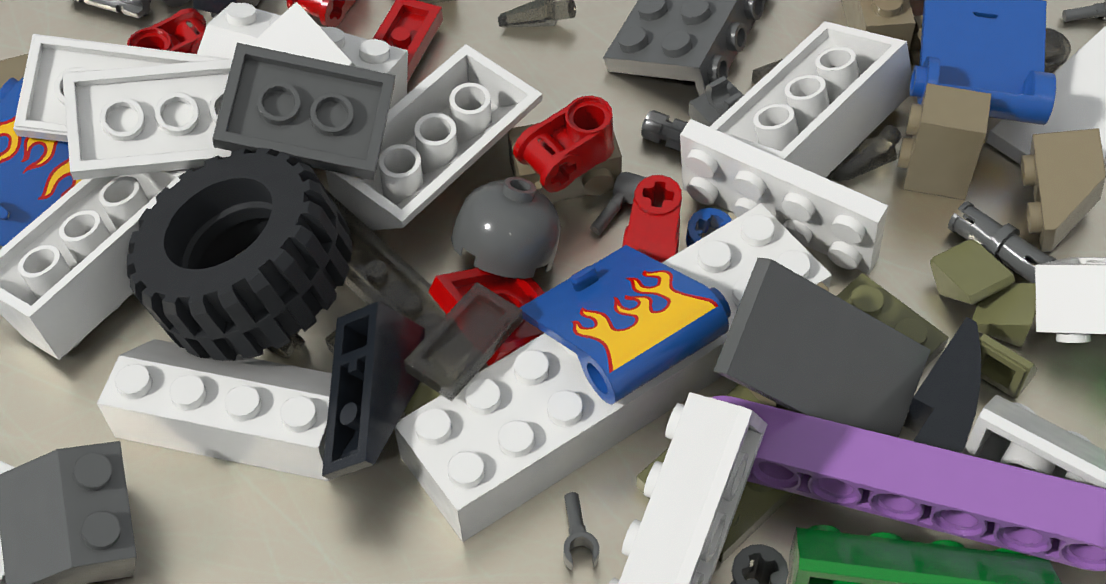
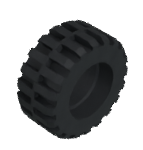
(239, 305)

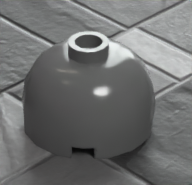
(508, 228)

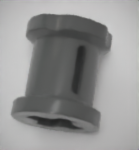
(767, 568)

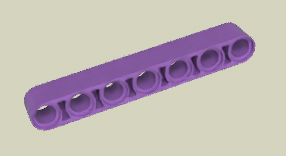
(931, 487)

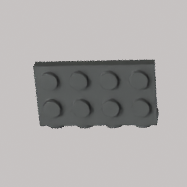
(683, 39)

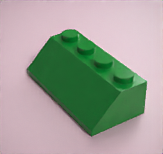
(832, 557)

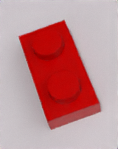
(410, 27)

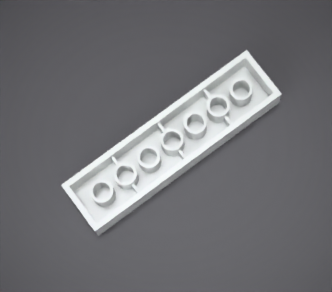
(538, 415)

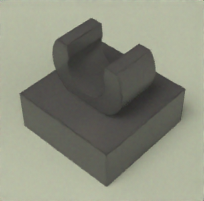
(711, 105)

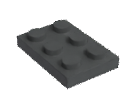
(305, 107)

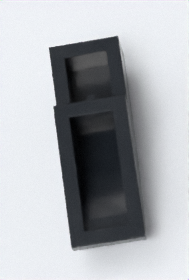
(950, 393)

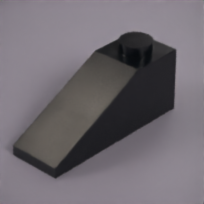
(367, 386)

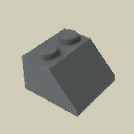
(67, 518)

